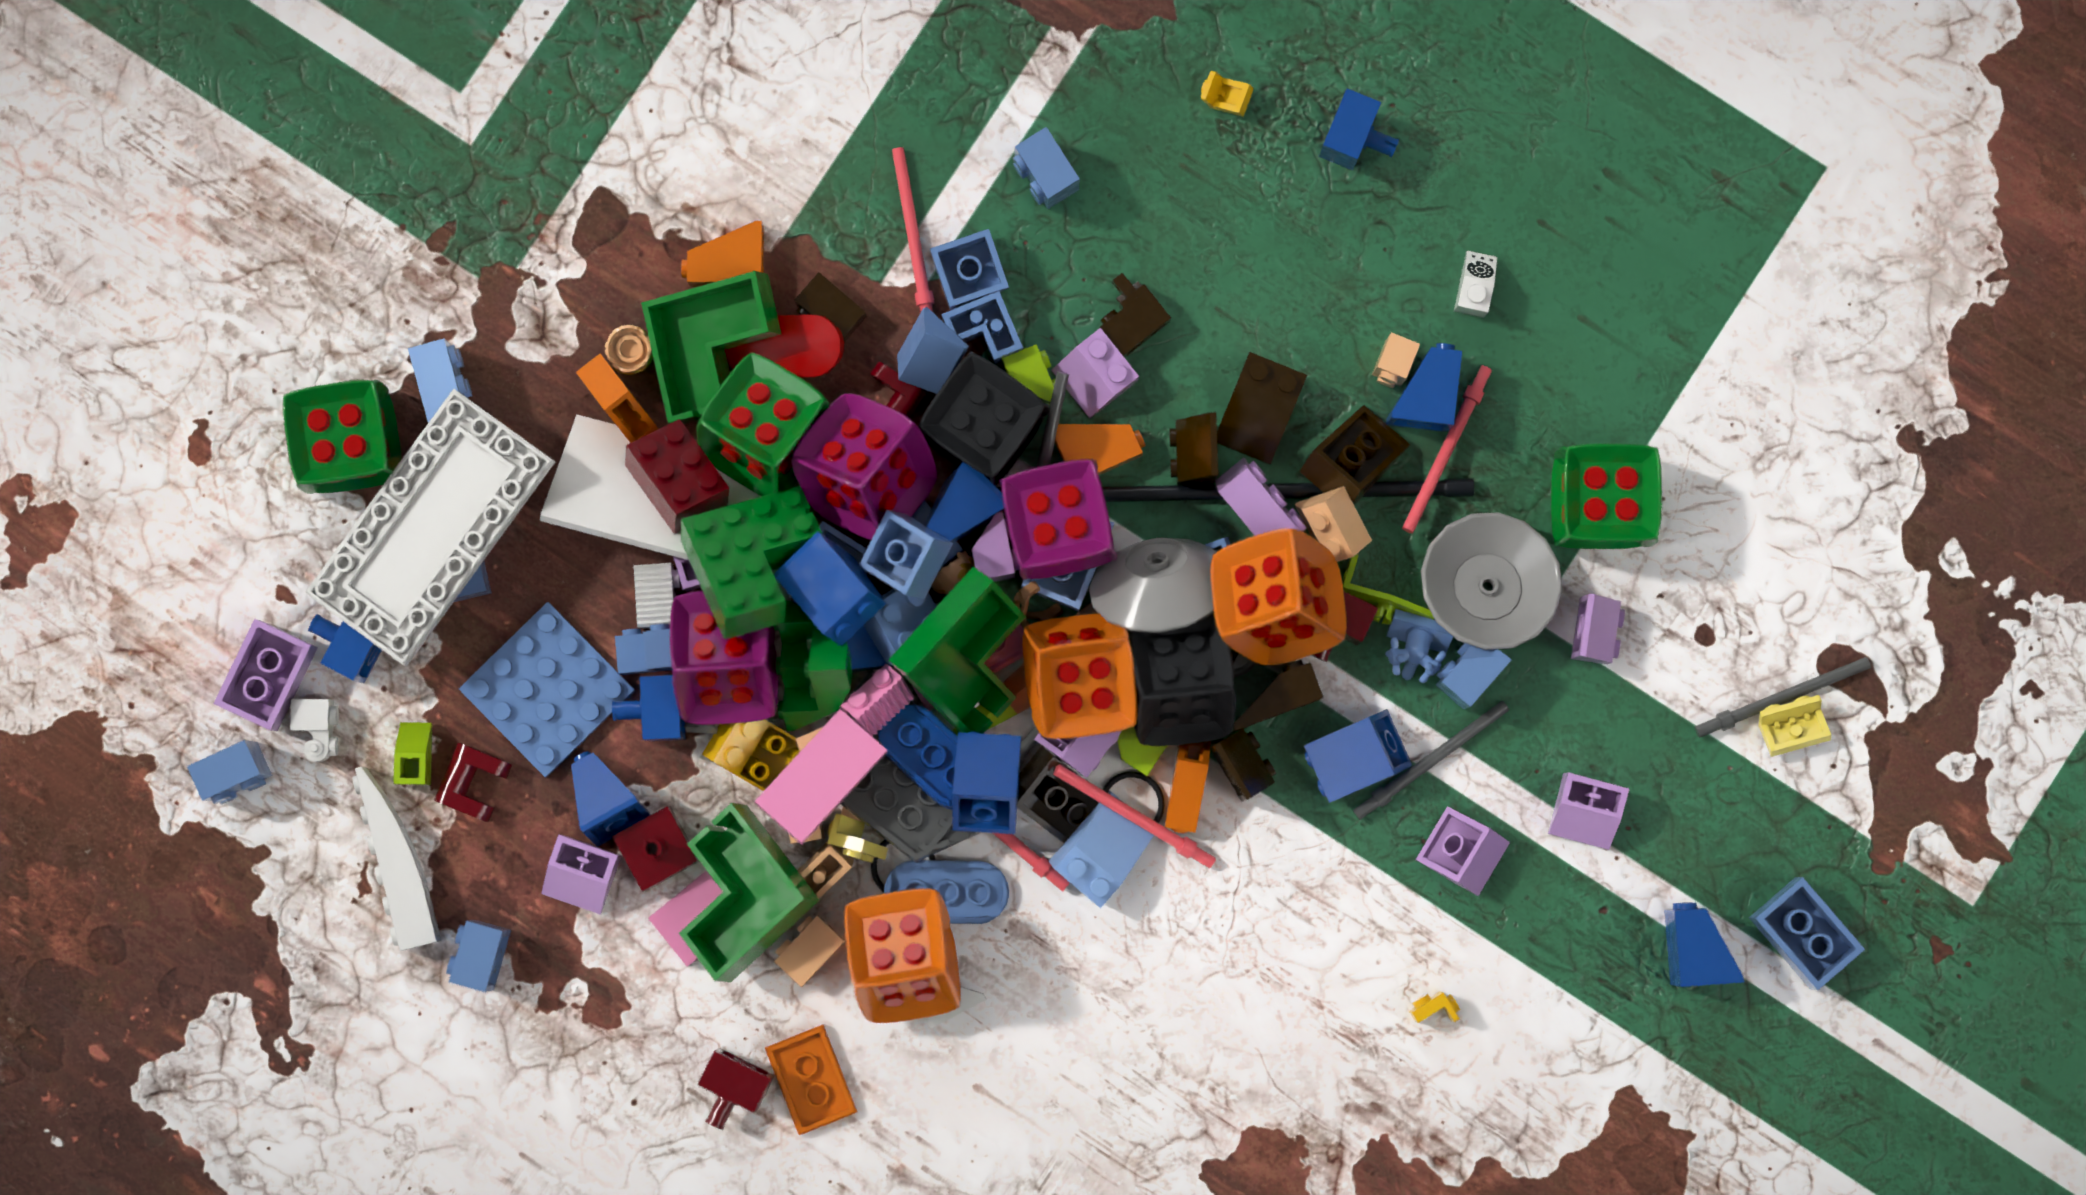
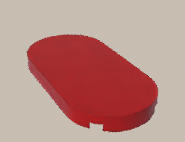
(806, 346)

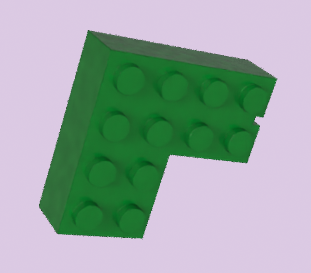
(695, 329)
(739, 548)
(950, 649)
(758, 899)

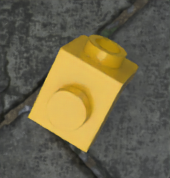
(1226, 94)
(1427, 1006)

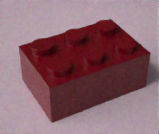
(676, 474)

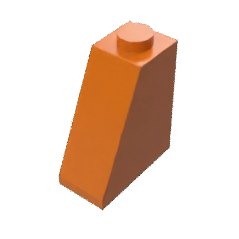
(726, 256)
(616, 399)
(1106, 443)
(1187, 787)

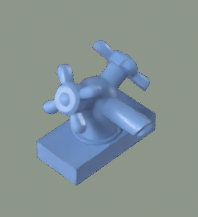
(1420, 636)

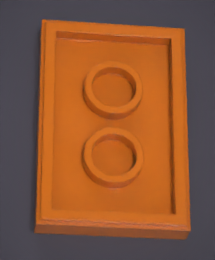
(811, 1079)

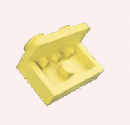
(1793, 725)
(847, 834)

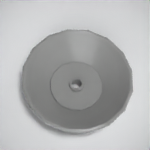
(1509, 558)
(1155, 585)

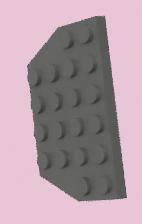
(901, 810)

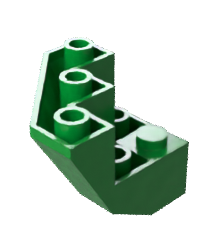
(812, 670)

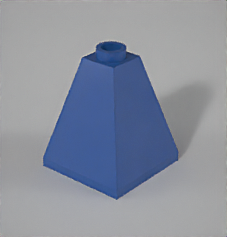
(964, 504)
(603, 800)

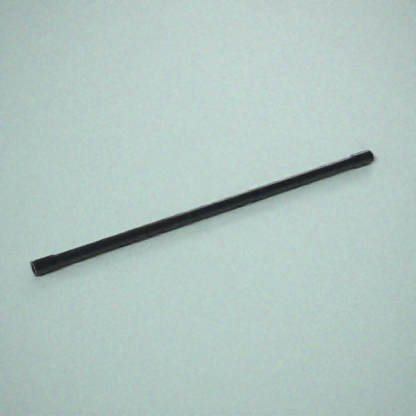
(1448, 487)

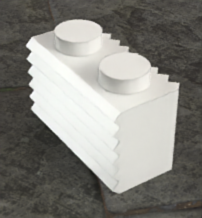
(654, 593)

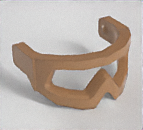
(1023, 597)

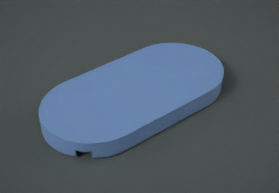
(971, 889)

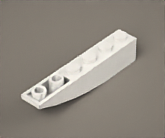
(398, 868)

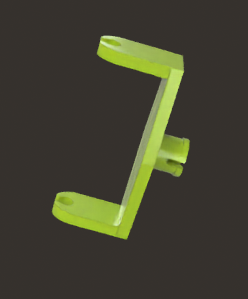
(1384, 602)

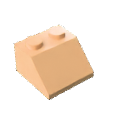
(1335, 523)

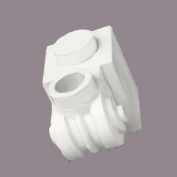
(318, 718)

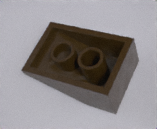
(1260, 408)
(1195, 450)
(1355, 455)
(1287, 692)
(1243, 764)
(1049, 799)

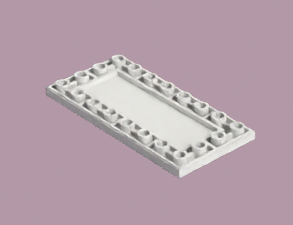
(602, 498)
(430, 527)

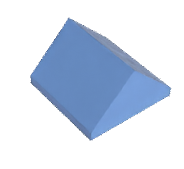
(929, 353)

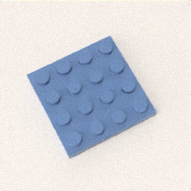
(546, 689)

